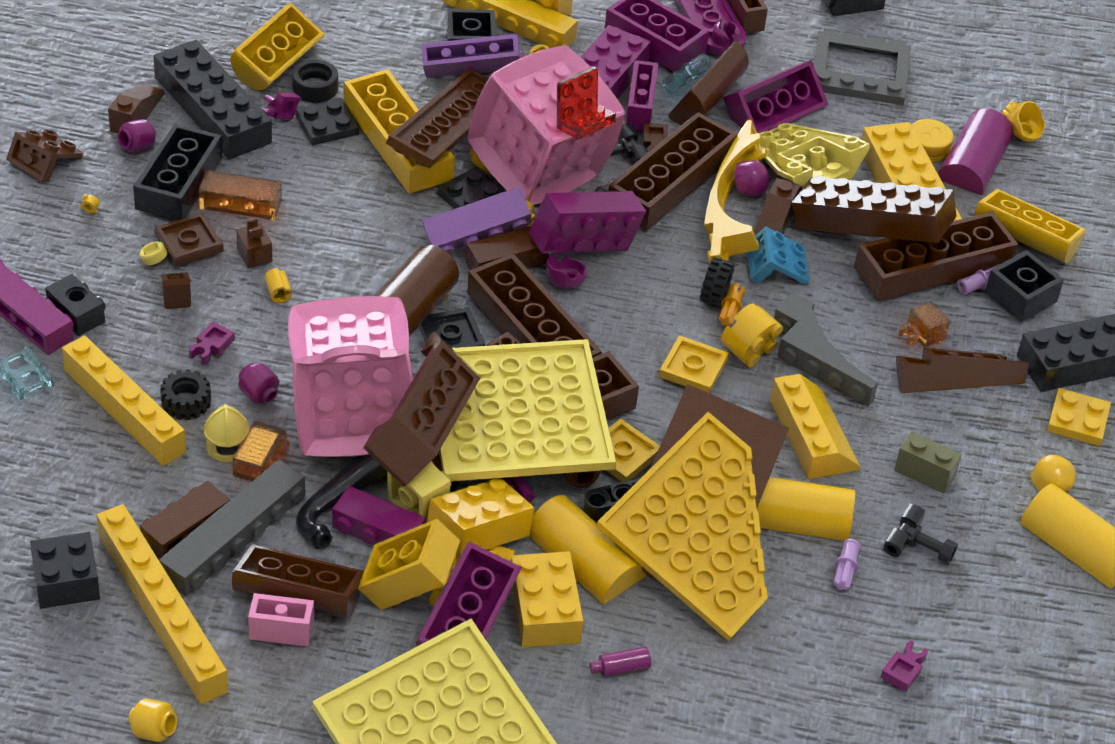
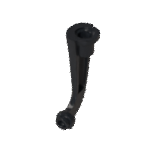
(357, 474)

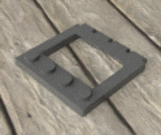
(860, 86)

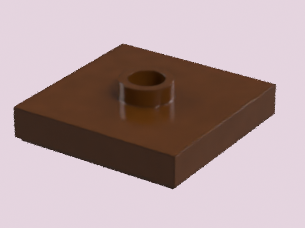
(189, 239)

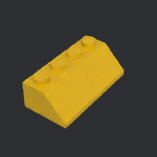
(812, 427)

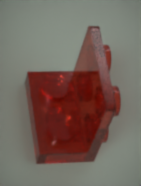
(578, 105)

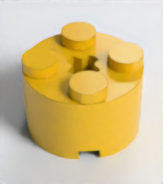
(752, 334)

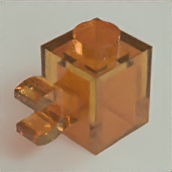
(925, 325)

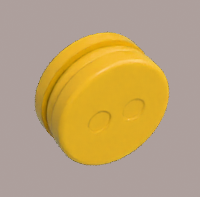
(934, 137)

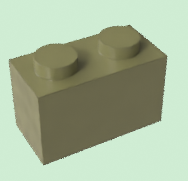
(927, 462)

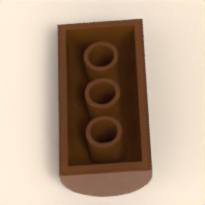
(712, 85)
(422, 283)
(300, 577)

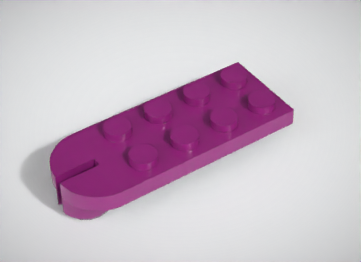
(718, 19)

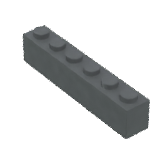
(233, 527)

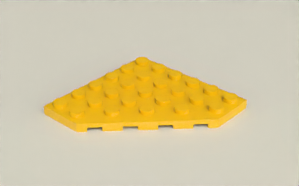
(698, 526)

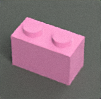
(281, 619)

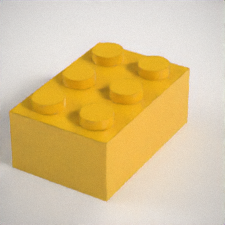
(483, 514)
(409, 564)
(547, 600)

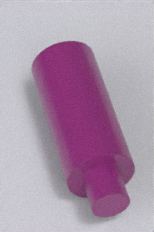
(621, 662)

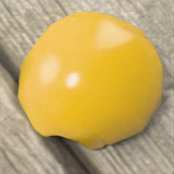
(1053, 470)

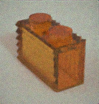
(259, 450)

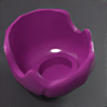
(751, 178)
(565, 273)

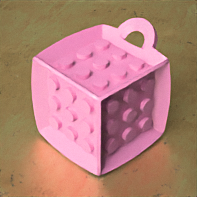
(518, 130)
(347, 370)

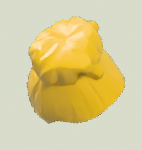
(1025, 120)

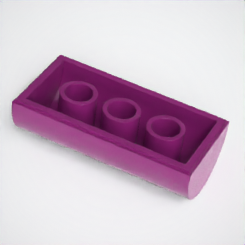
(977, 151)
(472, 592)

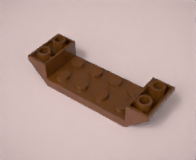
(425, 412)

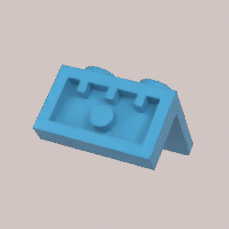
(779, 254)

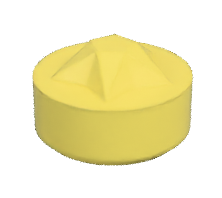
(153, 253)

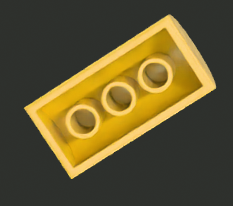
(274, 48)
(1034, 225)
(807, 509)
(1073, 532)
(596, 559)

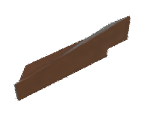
(957, 370)

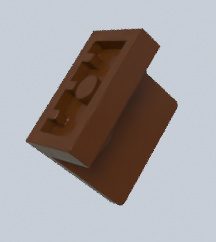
(38, 152)

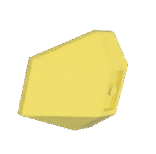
(808, 152)

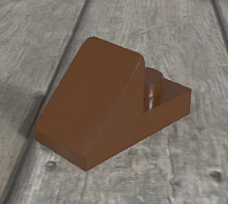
(176, 290)

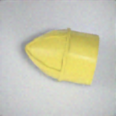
(225, 429)

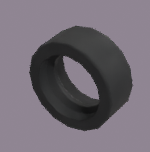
(315, 69)

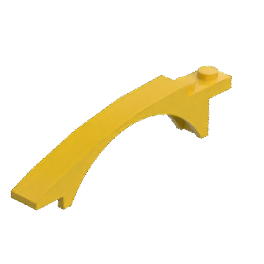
(725, 233)

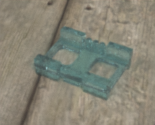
(14, 376)

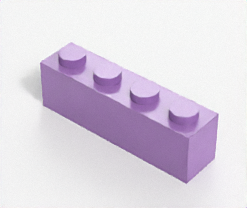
(479, 54)
(478, 220)

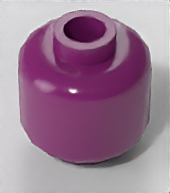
(136, 136)
(258, 382)

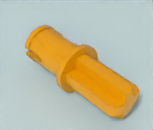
(731, 304)

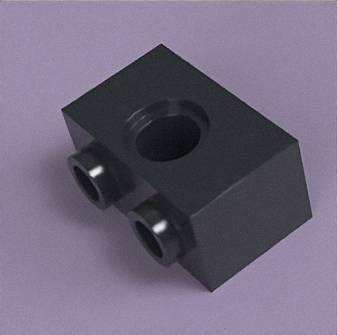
(78, 302)

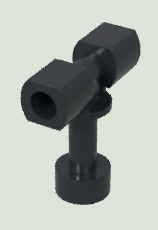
(628, 144)
(910, 533)

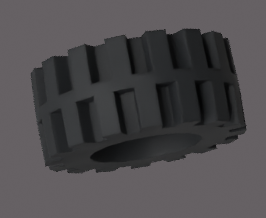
(717, 281)
(182, 383)

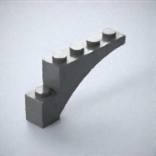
(811, 352)

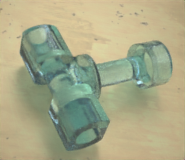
(688, 72)

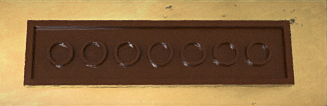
(440, 122)

